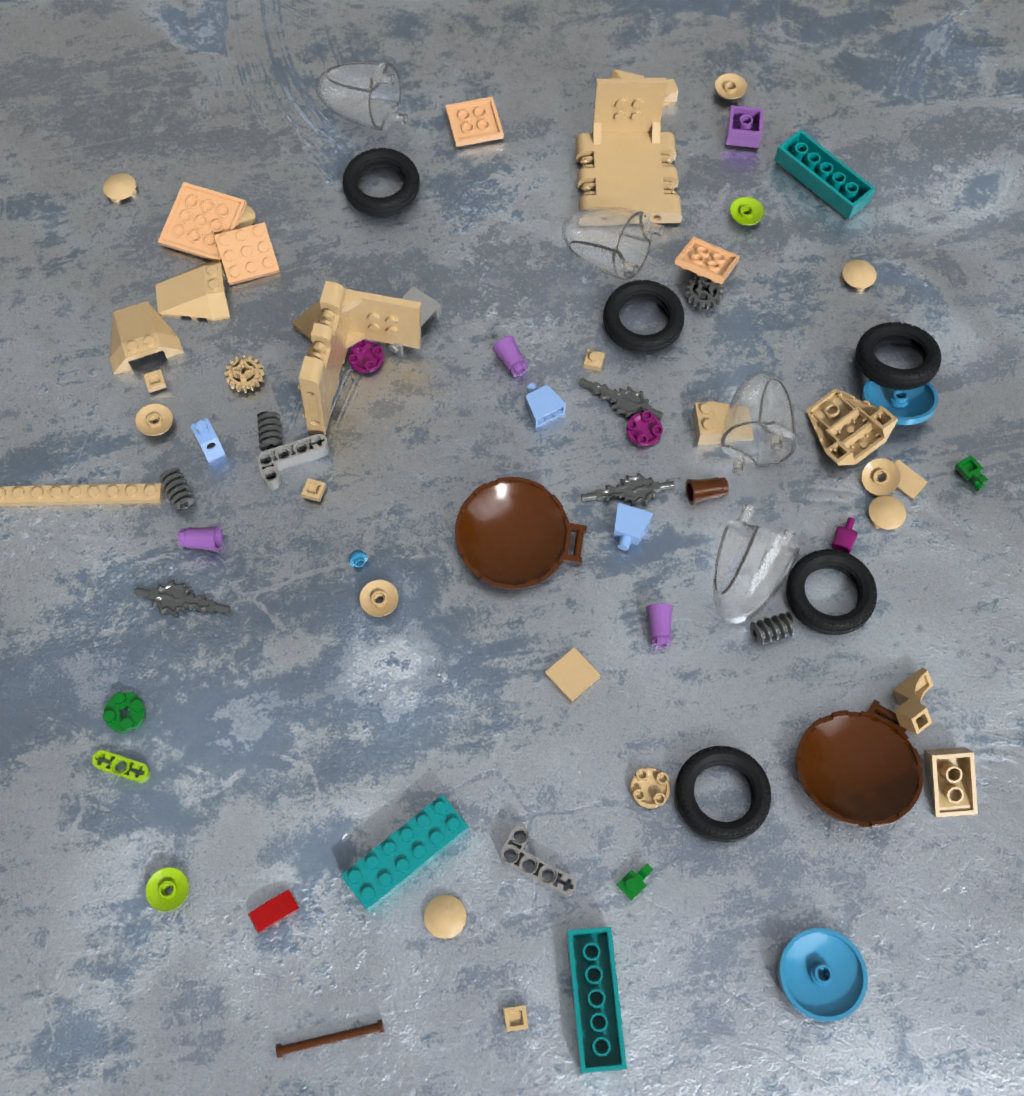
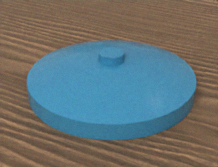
(907, 405)
(822, 974)

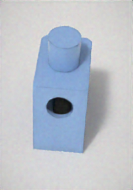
(543, 404)
(205, 435)
(630, 525)

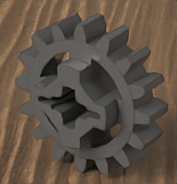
(703, 293)

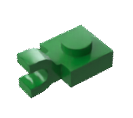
(971, 469)
(633, 883)

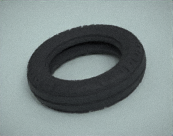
(381, 205)
(649, 291)
(893, 377)
(849, 566)
(697, 819)

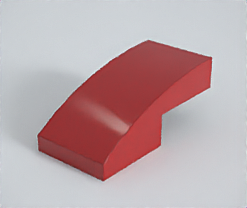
(273, 911)

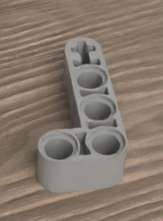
(293, 457)
(540, 865)

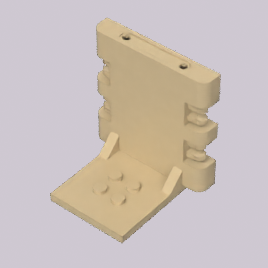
(626, 153)
(344, 321)

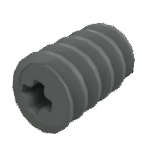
(269, 430)
(176, 489)
(772, 627)

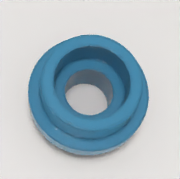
(357, 558)

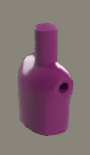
(845, 536)

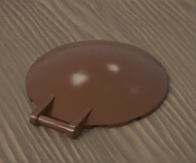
(515, 533)
(860, 767)

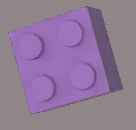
(744, 126)

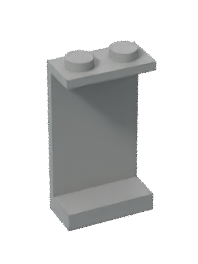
(428, 308)

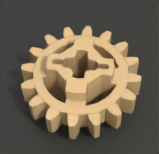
(244, 373)

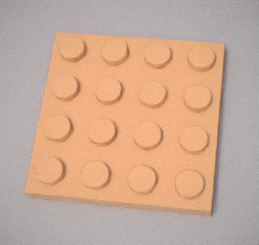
(197, 218)

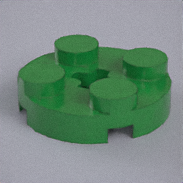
(119, 702)

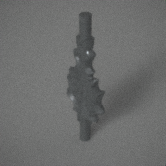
(625, 401)
(634, 489)
(176, 597)

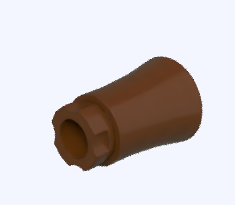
(706, 489)

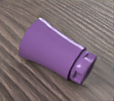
(510, 355)
(201, 538)
(660, 624)

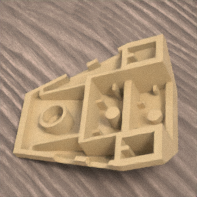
(195, 293)
(139, 333)
(849, 426)

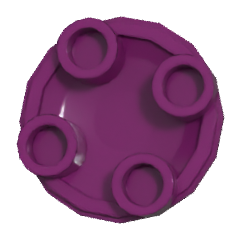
(366, 356)
(644, 428)

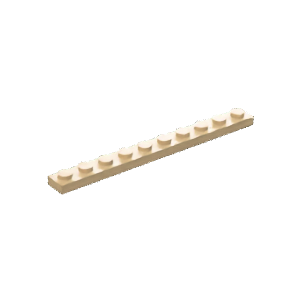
(81, 494)

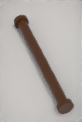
(330, 1038)

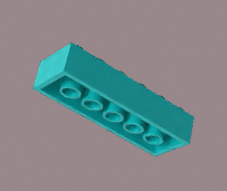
(824, 174)
(405, 853)
(596, 1000)

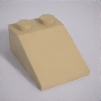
(709, 421)
(951, 781)

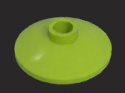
(747, 211)
(157, 887)

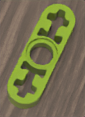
(115, 759)

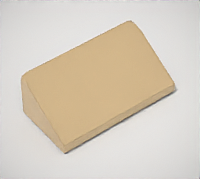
(910, 483)

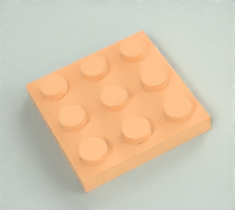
(474, 121)
(247, 253)
(707, 260)

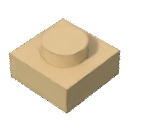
(594, 360)
(155, 381)
(313, 490)
(516, 1018)

